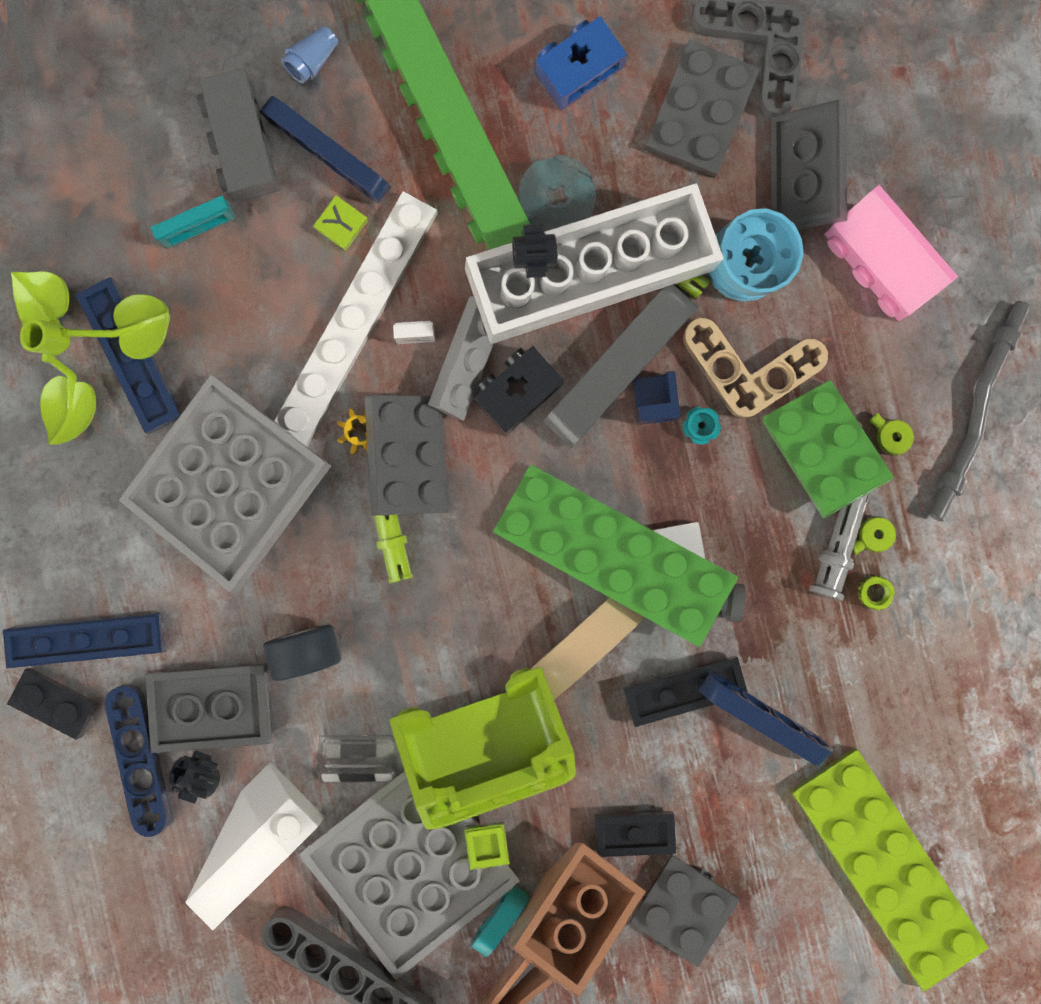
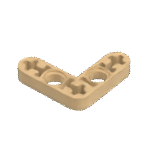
(757, 382)

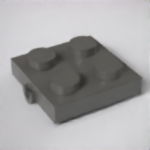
(685, 910)

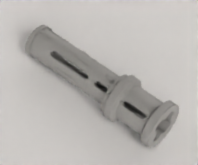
(837, 560)

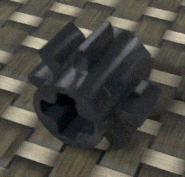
(534, 251)
(194, 777)

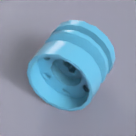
(774, 251)

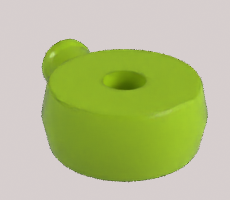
(885, 432)
(867, 539)

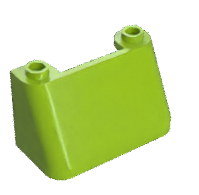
(484, 751)

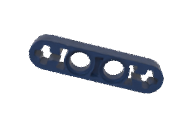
(325, 149)
(765, 719)
(130, 761)

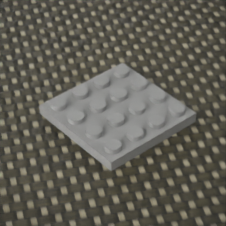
(224, 484)
(401, 881)

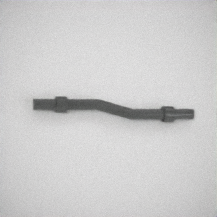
(1005, 341)

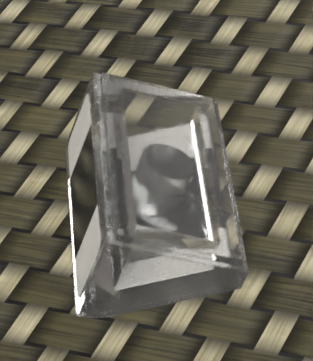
(356, 758)

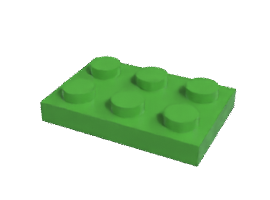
(827, 449)

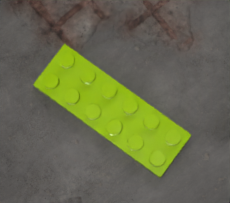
(889, 869)

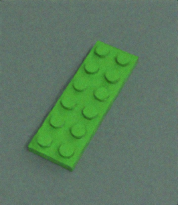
(616, 555)

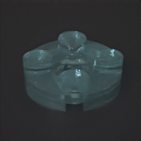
(551, 174)

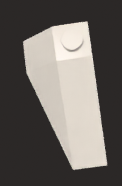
(256, 838)

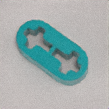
(499, 921)

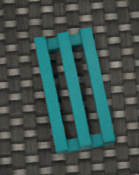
(193, 222)

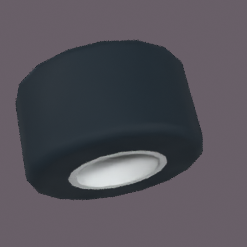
(302, 652)

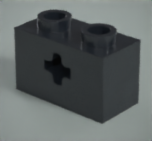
(540, 384)

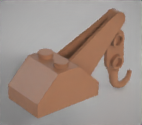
(566, 926)

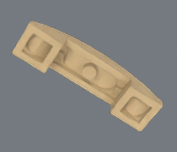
(587, 645)

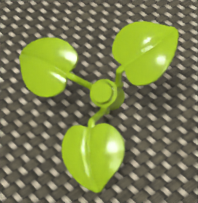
(42, 299)

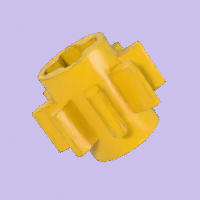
(350, 428)

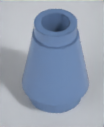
(308, 55)

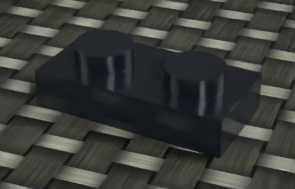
(52, 703)
(635, 834)

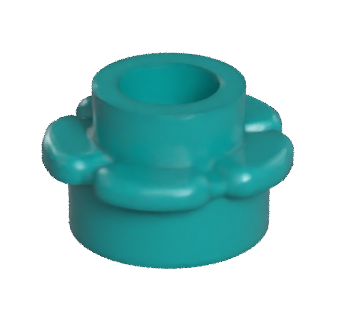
(712, 426)

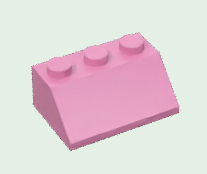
(889, 255)

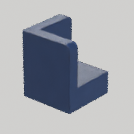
(656, 399)

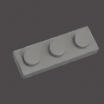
(462, 365)

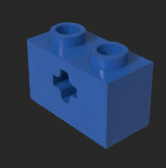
(571, 81)

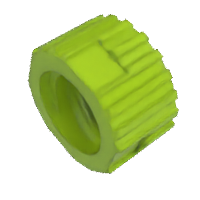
(888, 595)

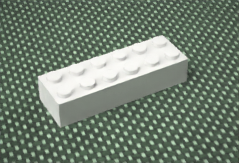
(597, 264)

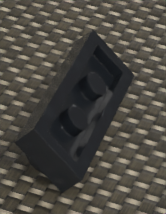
(678, 691)

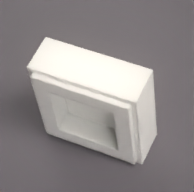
(414, 332)

